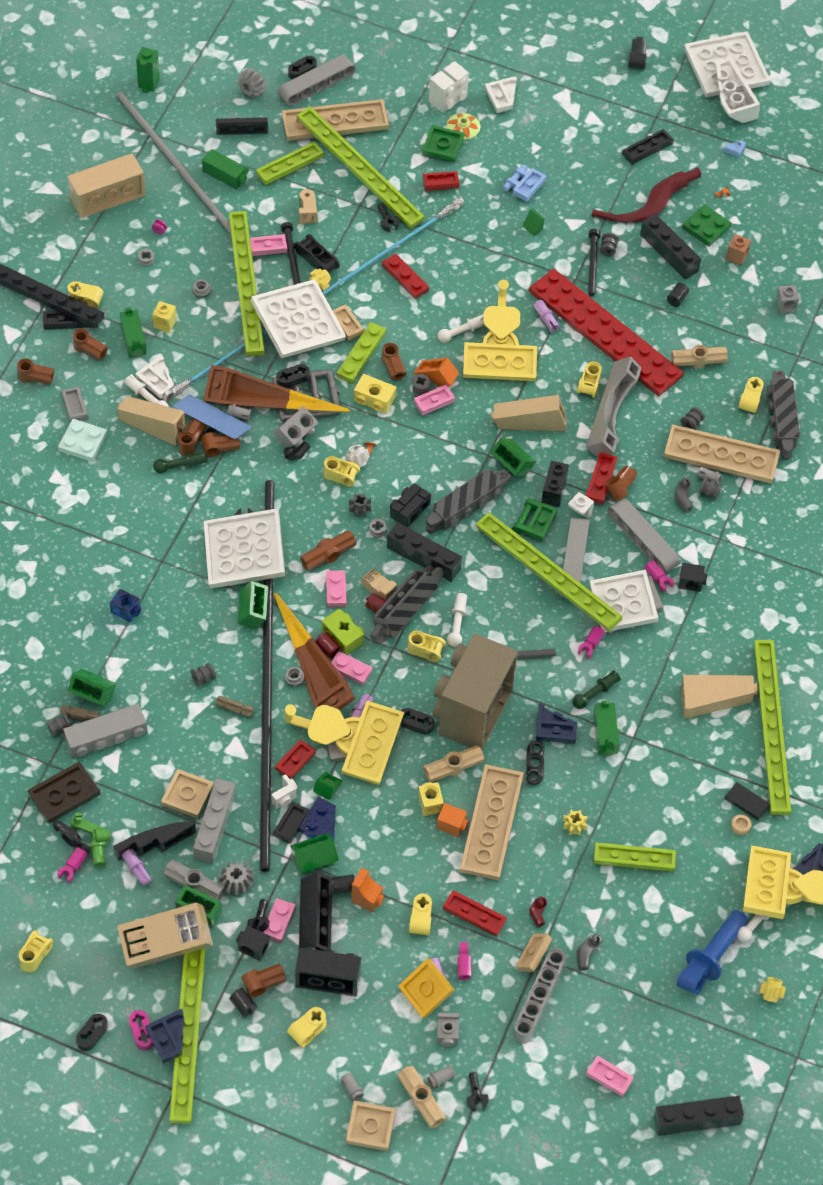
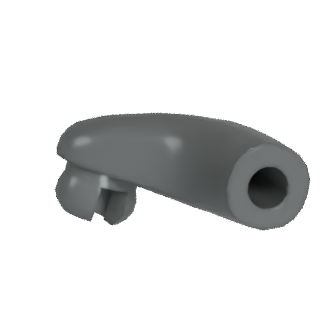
(681, 495)
(585, 949)

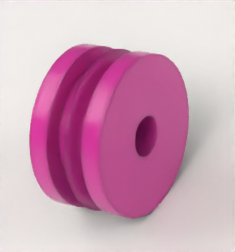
(159, 227)

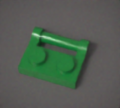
(540, 522)

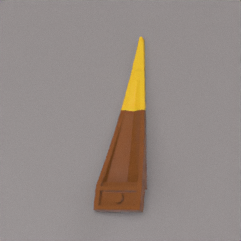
(233, 387)
(321, 676)

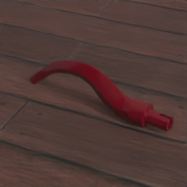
(657, 198)

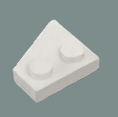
(502, 93)
(155, 377)

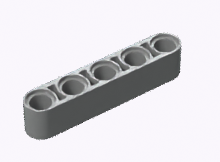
(316, 80)
(643, 535)
(576, 548)
(537, 1004)

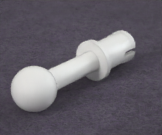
(445, 335)
(139, 389)
(459, 610)
(745, 933)

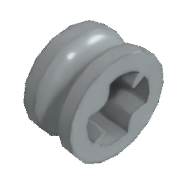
(146, 252)
(377, 533)

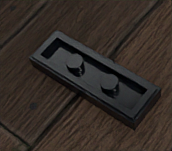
(230, 126)
(647, 146)
(58, 320)

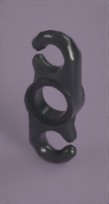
(538, 770)
(70, 836)

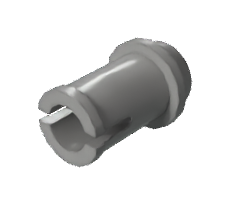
(239, 412)
(711, 476)
(440, 1076)
(355, 1092)

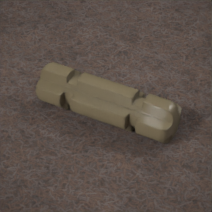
(234, 706)
(79, 713)

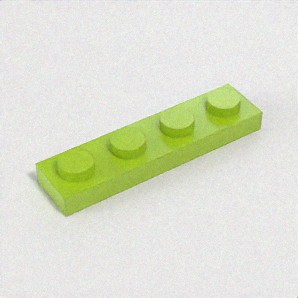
(289, 163)
(361, 352)
(634, 857)

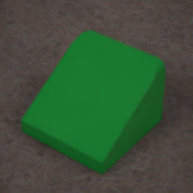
(534, 222)
(327, 785)

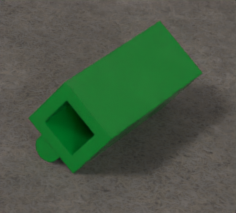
(147, 69)
(224, 169)
(133, 333)
(606, 728)

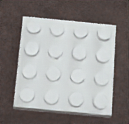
(739, 48)
(298, 318)
(244, 548)

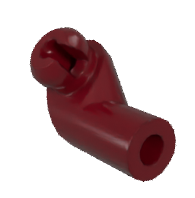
(536, 911)

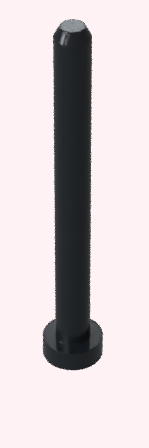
(286, 228)
(594, 235)

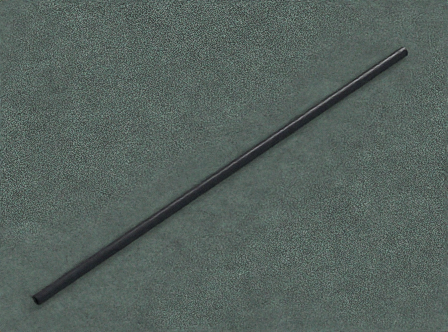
(266, 712)

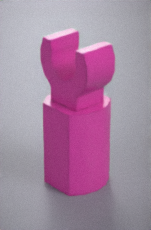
(658, 575)
(591, 641)
(73, 864)
(464, 962)

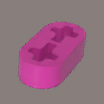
(136, 1031)

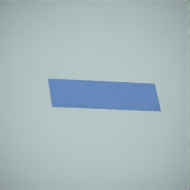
(212, 416)

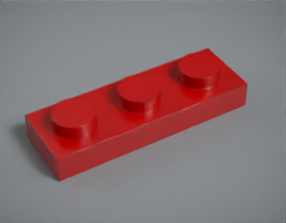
(405, 276)
(603, 471)
(474, 913)

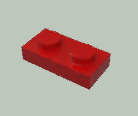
(295, 759)

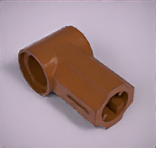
(84, 343)
(393, 362)
(31, 372)
(189, 438)
(214, 444)
(618, 484)
(258, 981)

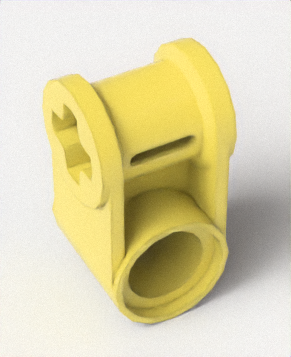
(86, 293)
(590, 382)
(751, 396)
(341, 471)
(426, 646)
(420, 918)
(36, 948)
(306, 1029)

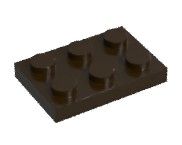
(63, 792)

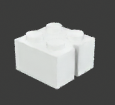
(447, 91)

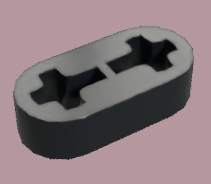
(302, 65)
(293, 375)
(416, 720)
(88, 1029)

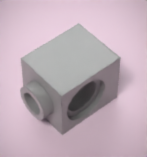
(787, 299)

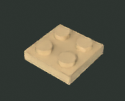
(187, 793)
(370, 1126)

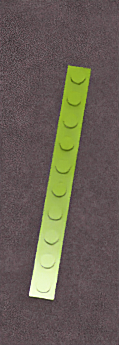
(360, 167)
(246, 283)
(549, 572)
(772, 728)
(185, 1064)

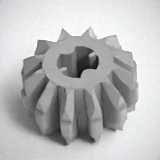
(251, 83)
(244, 876)

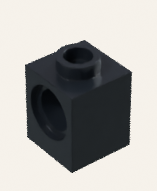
(692, 577)
(253, 943)

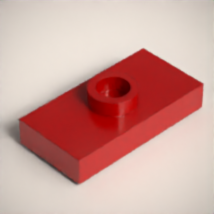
(441, 181)

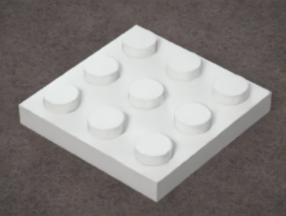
(629, 596)

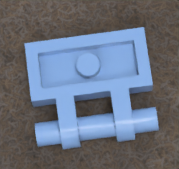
(529, 184)

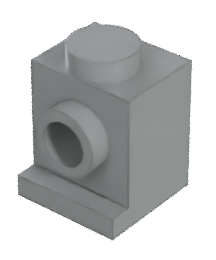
(447, 1021)

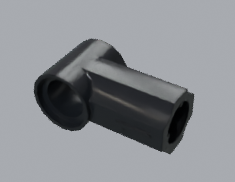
(637, 56)

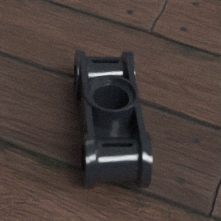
(316, 254)

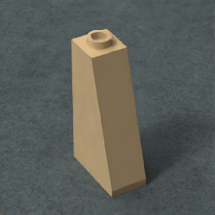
(531, 414)
(153, 418)
(715, 692)

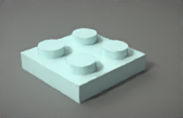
(82, 440)

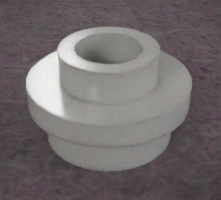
(201, 288)
(294, 671)

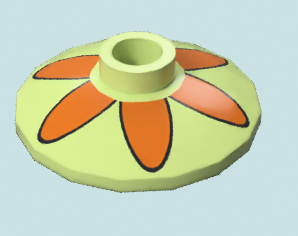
(464, 123)

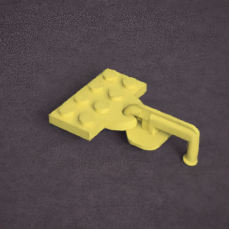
(499, 356)
(364, 739)
(774, 884)

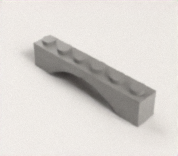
(621, 380)

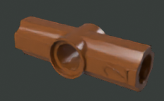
(328, 550)

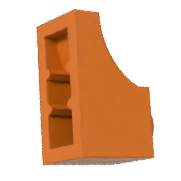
(439, 371)
(366, 891)

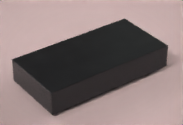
(747, 801)
(290, 822)

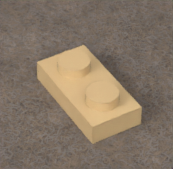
(348, 322)
(533, 952)

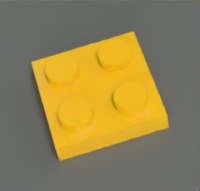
(426, 988)

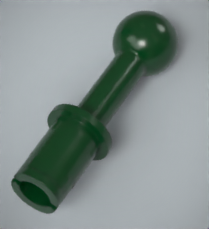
(161, 465)
(581, 700)

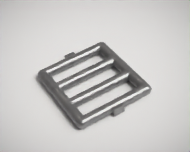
(334, 392)

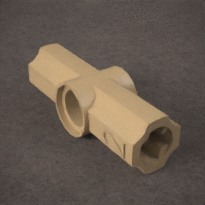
(699, 356)
(443, 768)
(427, 1107)

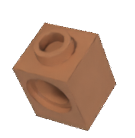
(738, 249)

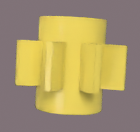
(322, 278)
(575, 828)
(772, 989)

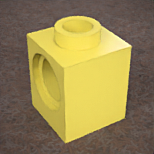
(164, 316)
(430, 806)

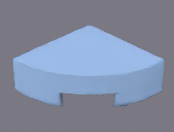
(735, 148)

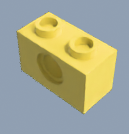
(375, 393)

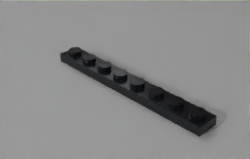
(50, 297)

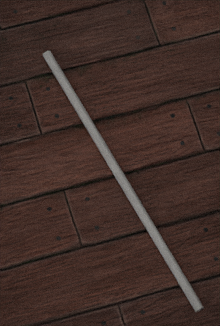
(174, 161)

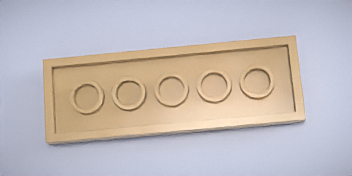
(343, 118)
(721, 454)
(491, 822)

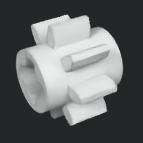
(358, 455)

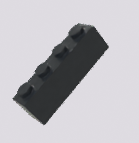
(670, 246)
(423, 551)
(315, 911)
(698, 1115)

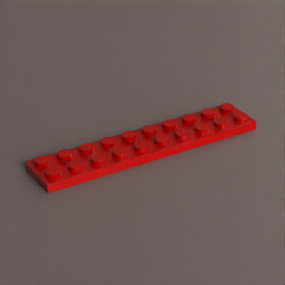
(605, 330)

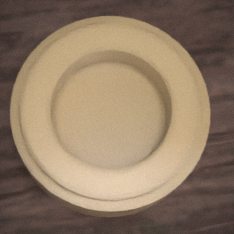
(741, 825)

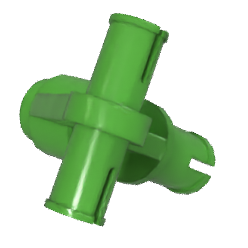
(98, 835)

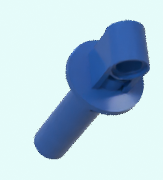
(704, 964)

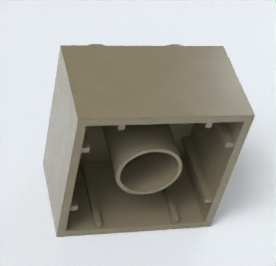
(476, 691)

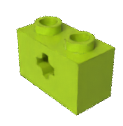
(343, 631)

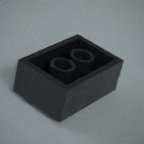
(328, 971)

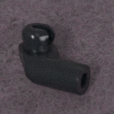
(291, 454)

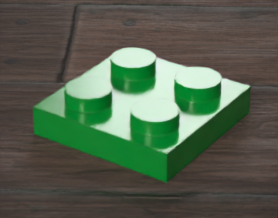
(443, 143)
(706, 225)

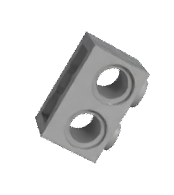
(295, 427)

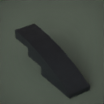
(161, 837)

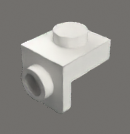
(582, 505)
(286, 794)

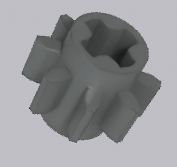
(360, 504)

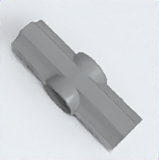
(183, 876)

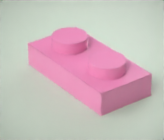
(268, 245)
(434, 400)
(336, 588)
(352, 668)
(279, 919)
(609, 1076)

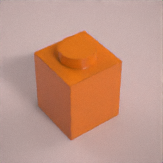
(452, 820)

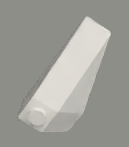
(735, 93)

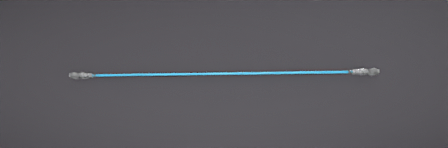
(179, 388)

